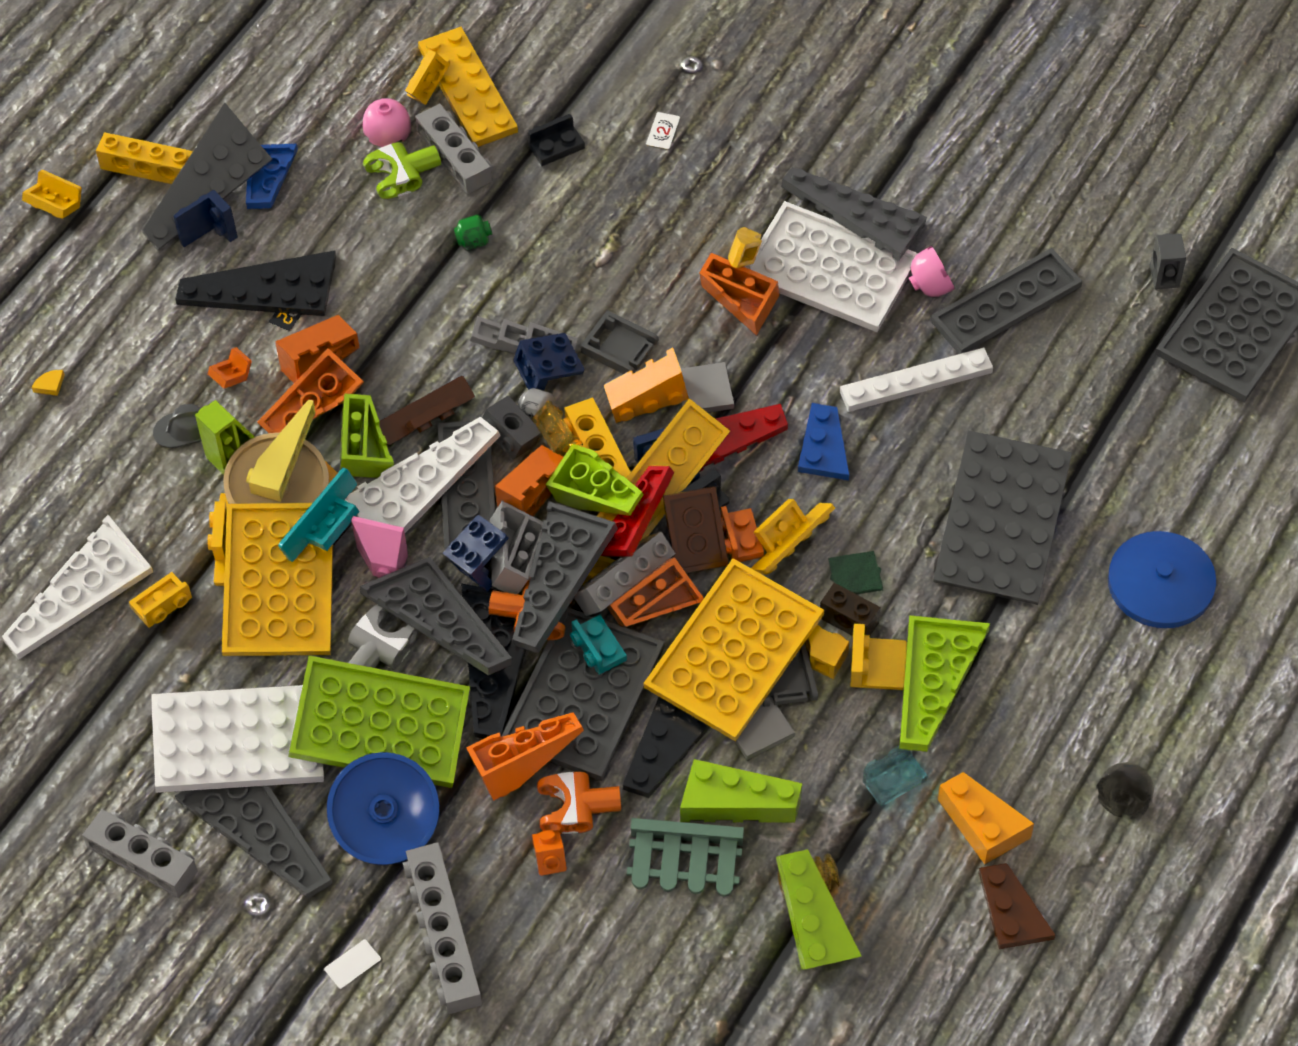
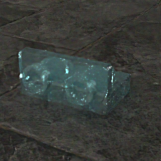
(893, 775)

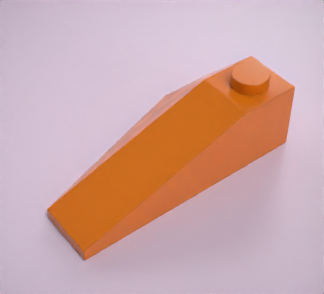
(322, 382)
(514, 758)

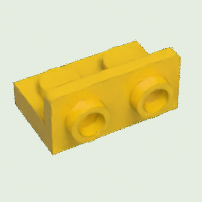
(427, 77)

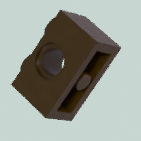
(846, 608)

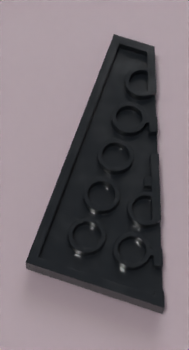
(492, 693)
(662, 746)

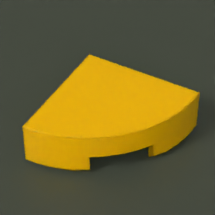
(49, 383)

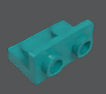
(598, 644)

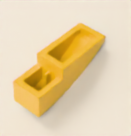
(744, 247)

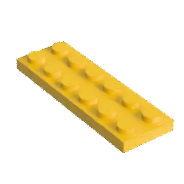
(470, 88)
(682, 446)

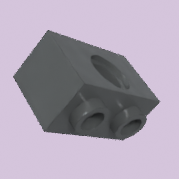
(1168, 261)
(515, 427)

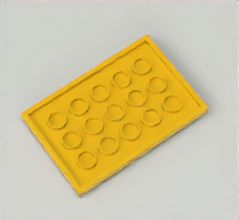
(268, 600)
(733, 649)

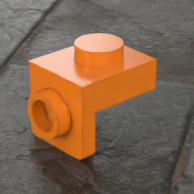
(232, 370)
(549, 852)

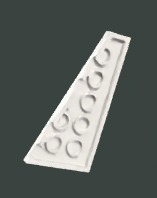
(417, 482)

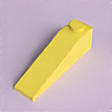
(277, 462)

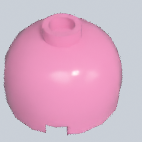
(386, 122)
(930, 274)

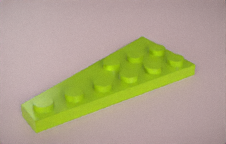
(935, 667)

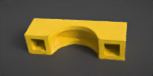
(826, 651)

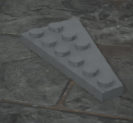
(859, 212)
(561, 563)
(434, 607)
(263, 830)

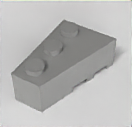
(514, 559)

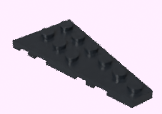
(280, 286)

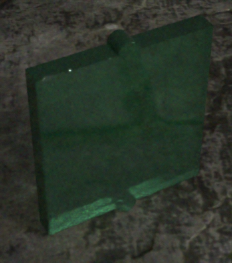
(856, 572)

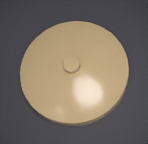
(305, 484)

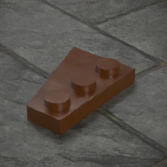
(1011, 909)

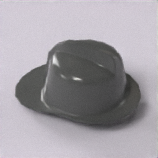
(178, 427)

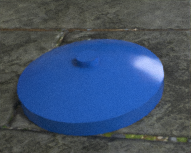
(1161, 579)
(382, 808)

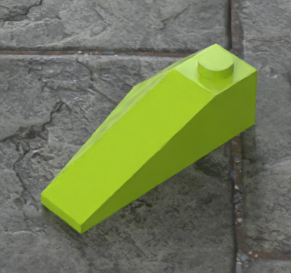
(592, 484)

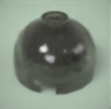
(1125, 790)

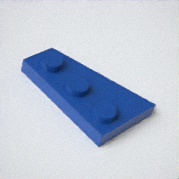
(266, 183)
(823, 444)

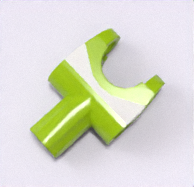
(402, 167)

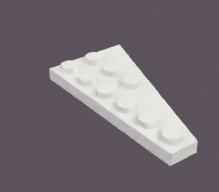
(85, 582)

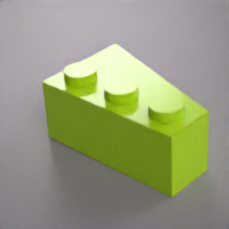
(220, 434)
(362, 441)

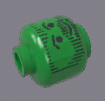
(472, 232)

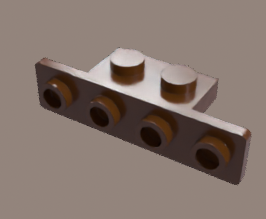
(426, 409)

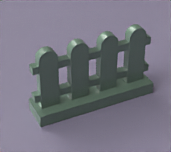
(673, 834)

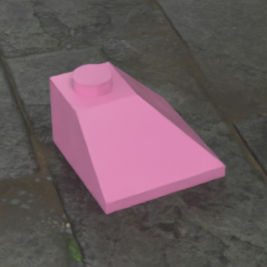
(380, 545)

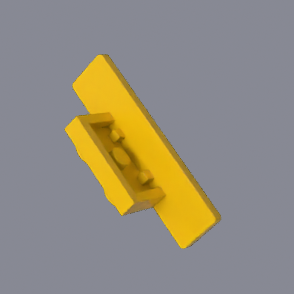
(785, 531)
(217, 539)

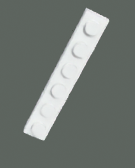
(916, 379)

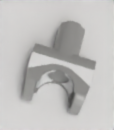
(378, 645)

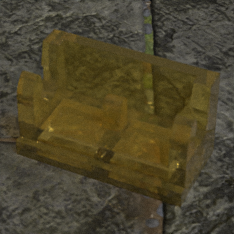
(554, 429)

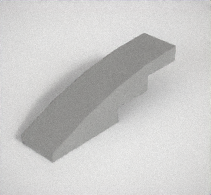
(508, 334)

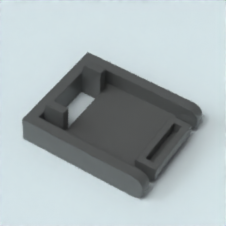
(623, 348)
(795, 682)

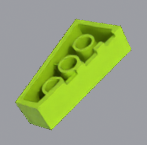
(738, 795)
(814, 917)

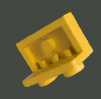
(53, 195)
(161, 599)

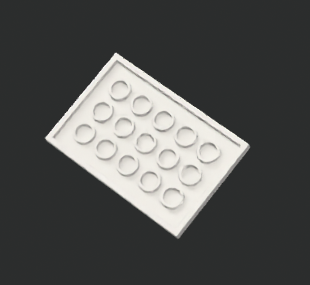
(831, 267)
(227, 739)

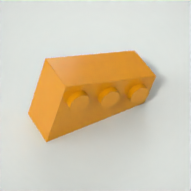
(648, 389)
(983, 818)

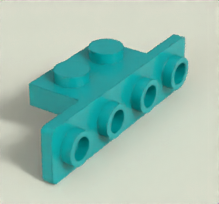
(323, 519)

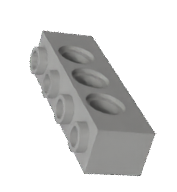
(455, 150)
(623, 574)
(171, 878)

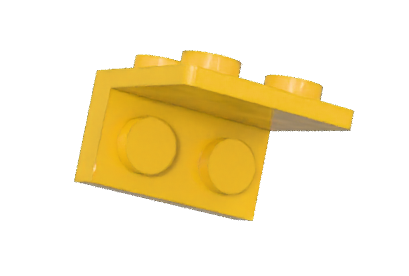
(877, 661)

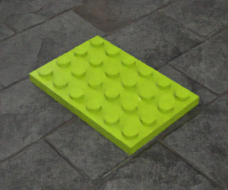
(371, 710)

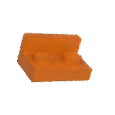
(739, 535)

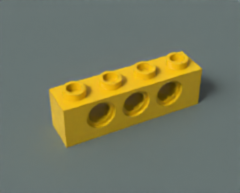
(140, 158)
(588, 416)

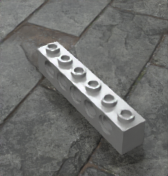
(464, 993)

